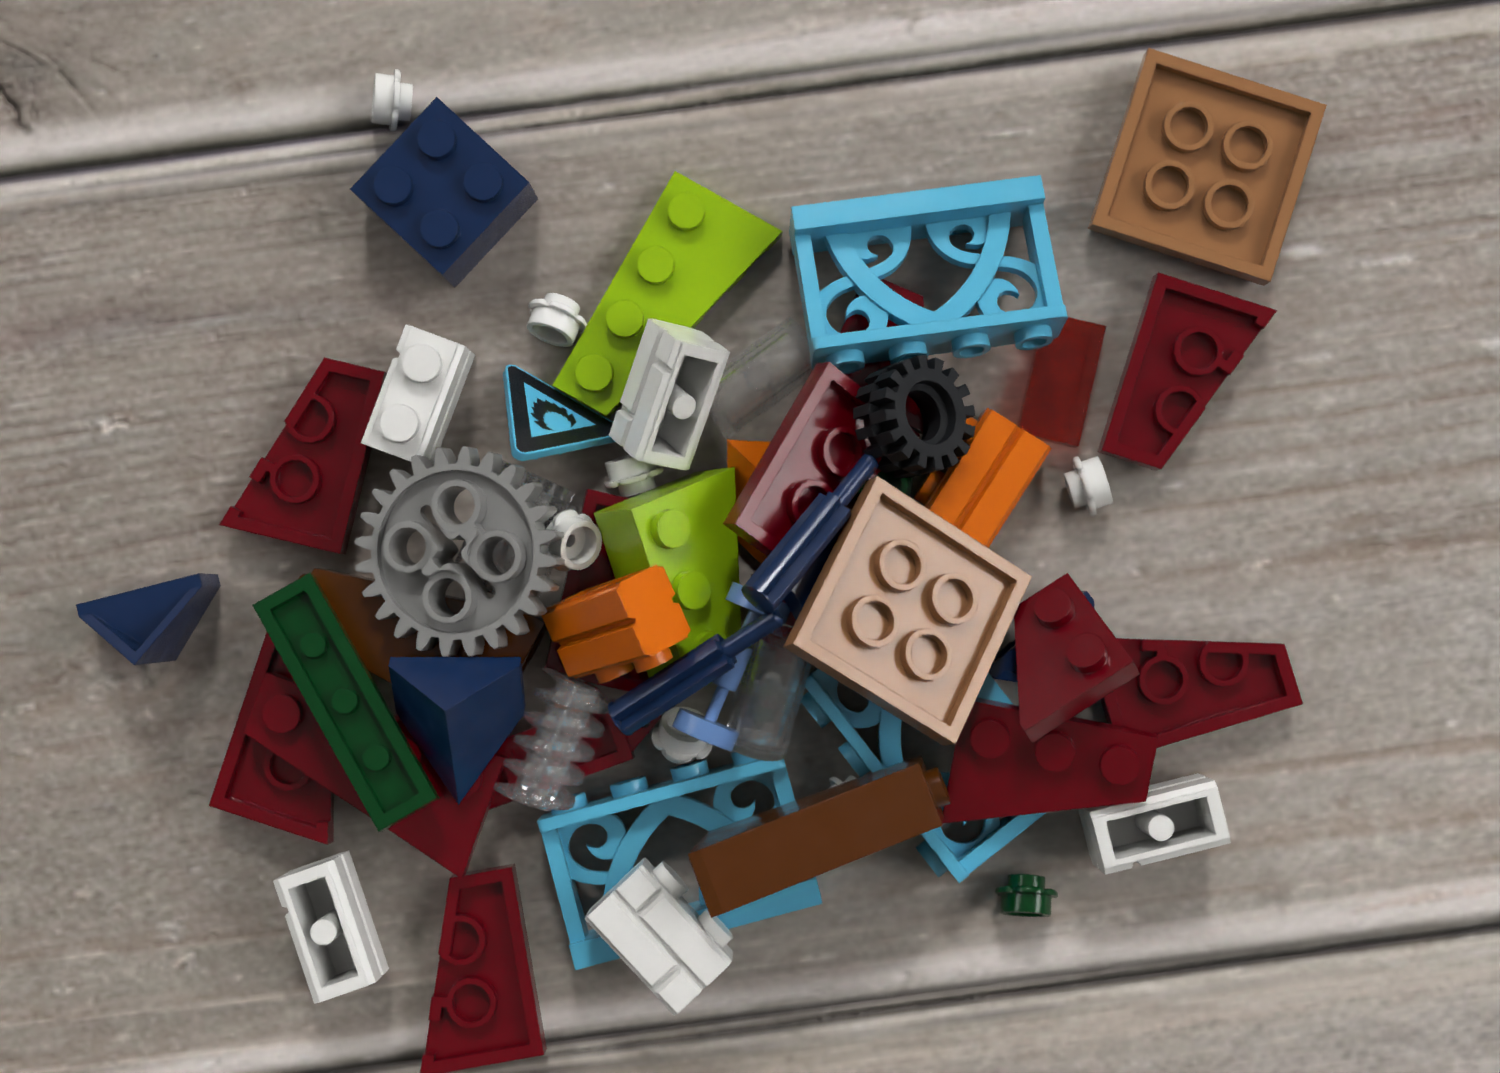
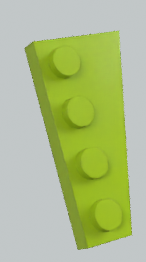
(674, 273)

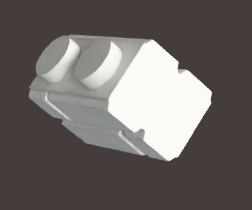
(668, 394)
(418, 395)
(1173, 822)
(331, 927)
(662, 934)

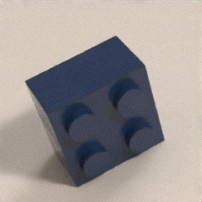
(445, 192)

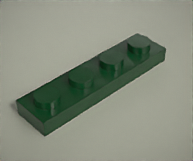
(346, 702)

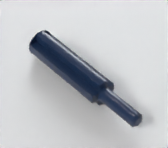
(805, 540)
(687, 675)

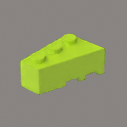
(685, 534)

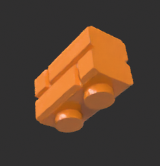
(987, 480)
(618, 625)

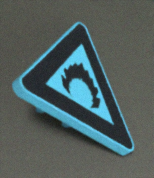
(547, 420)

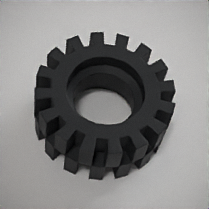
(941, 412)

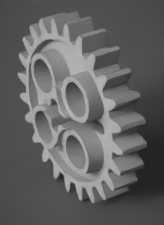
(419, 589)

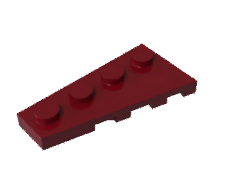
(440, 830)

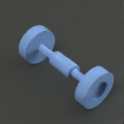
(706, 727)

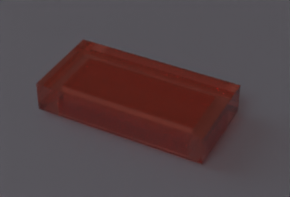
(1062, 384)

